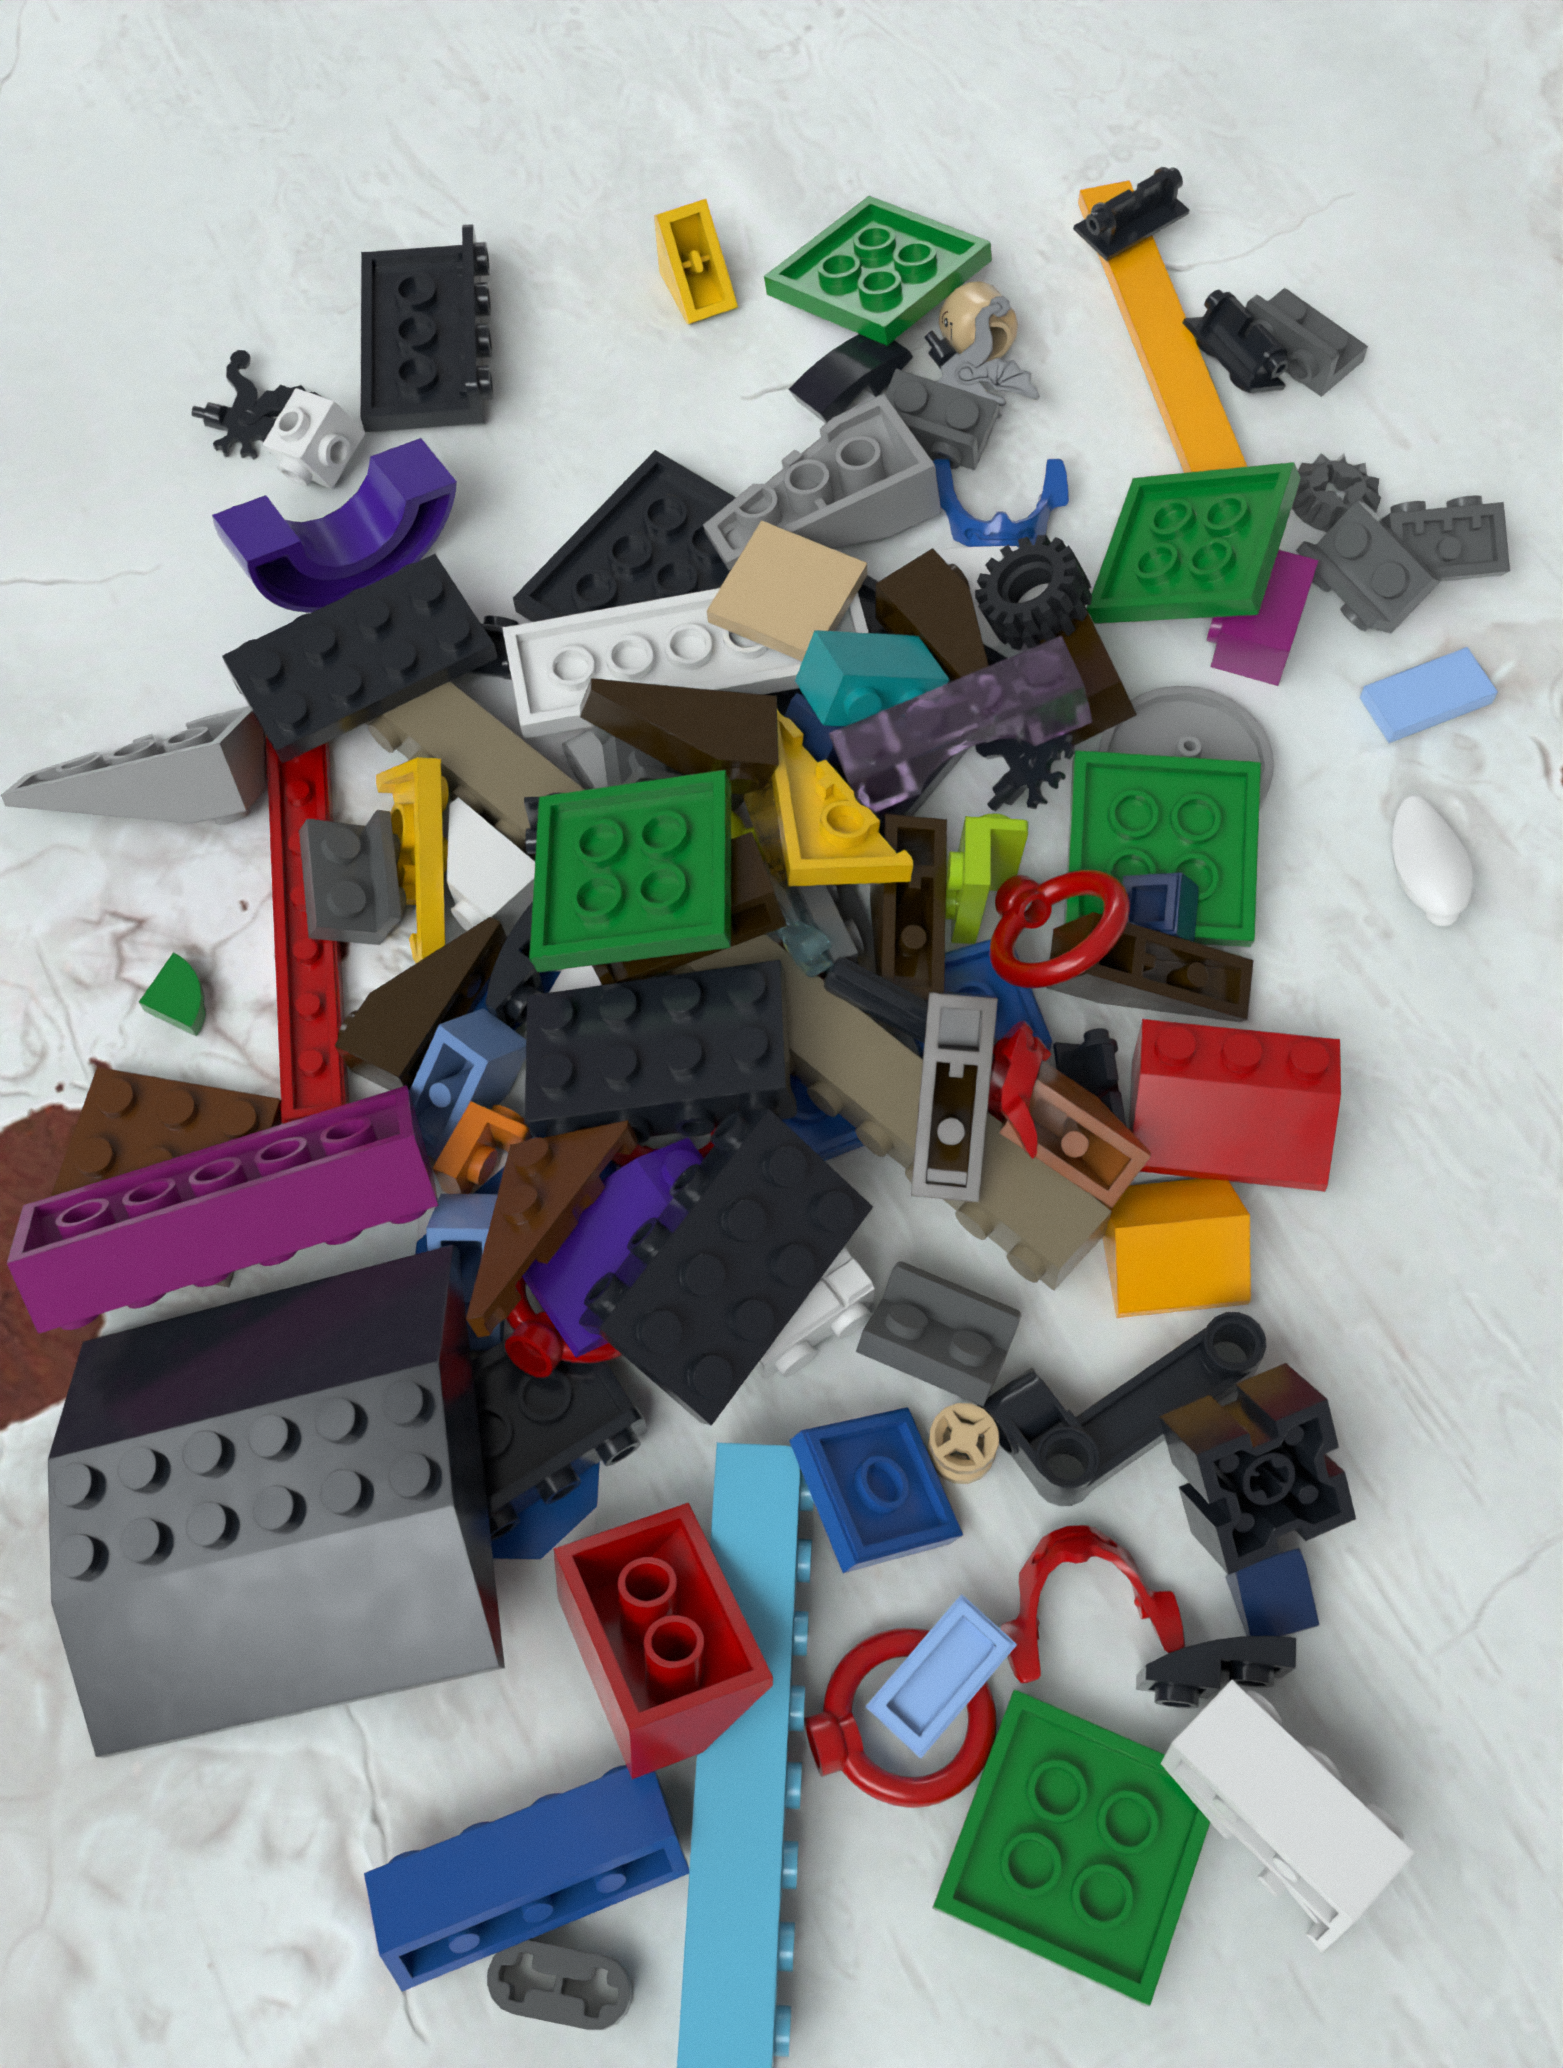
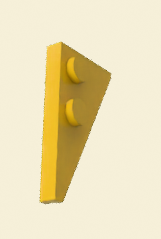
(416, 818)
(823, 827)

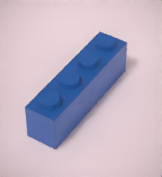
(523, 1875)

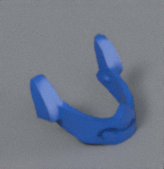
(1001, 529)

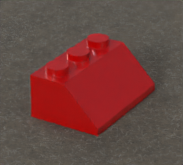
(1236, 1103)
(660, 1636)

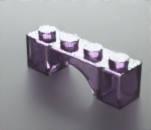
(1018, 698)

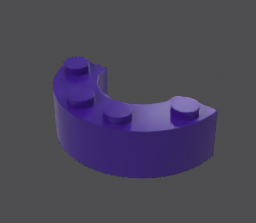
(370, 537)

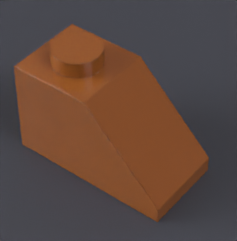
(1081, 1137)

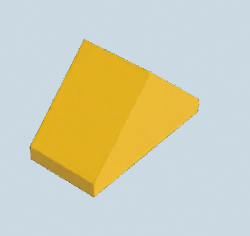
(693, 262)

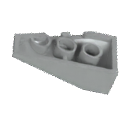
(845, 489)
(188, 778)

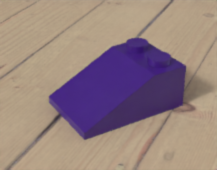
(602, 1238)

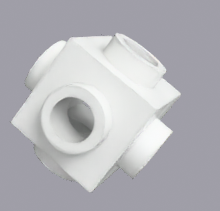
(313, 439)

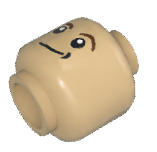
(959, 315)

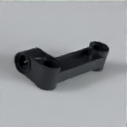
(1124, 1422)

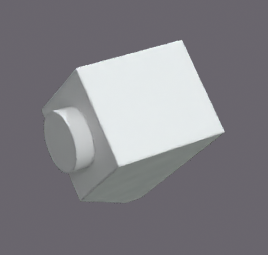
(485, 871)

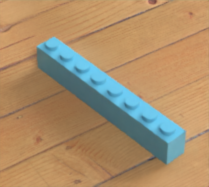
(746, 1779)

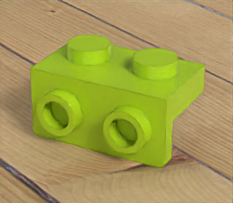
(985, 859)

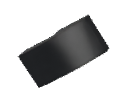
(844, 373)
(514, 975)
(1196, 1669)

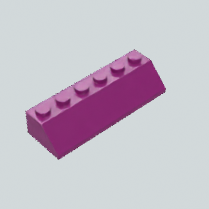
(221, 1211)

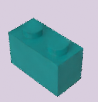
(864, 673)

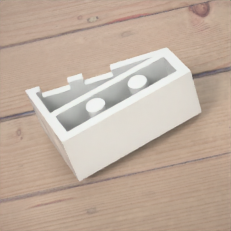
(1287, 1810)

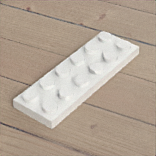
(640, 643)

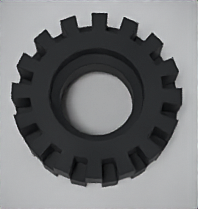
(1021, 572)

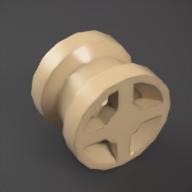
(965, 1430)

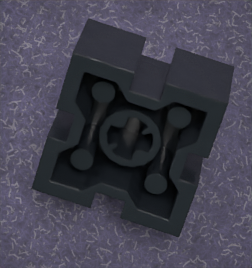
(1258, 1467)

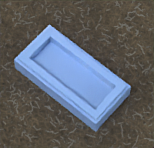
(1428, 695)
(941, 1676)

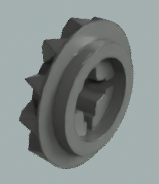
(1324, 508)

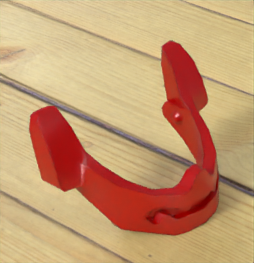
(1012, 1081)
(1078, 1545)

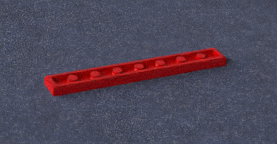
(306, 968)

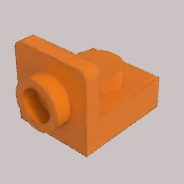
(471, 1147)

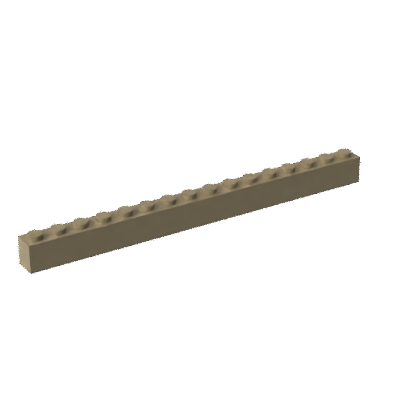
(833, 1046)

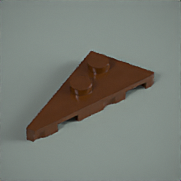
(537, 1208)

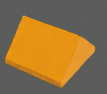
(1178, 1248)

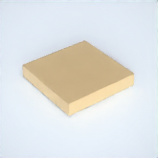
(786, 590)

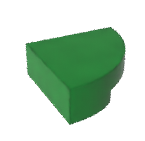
(176, 996)

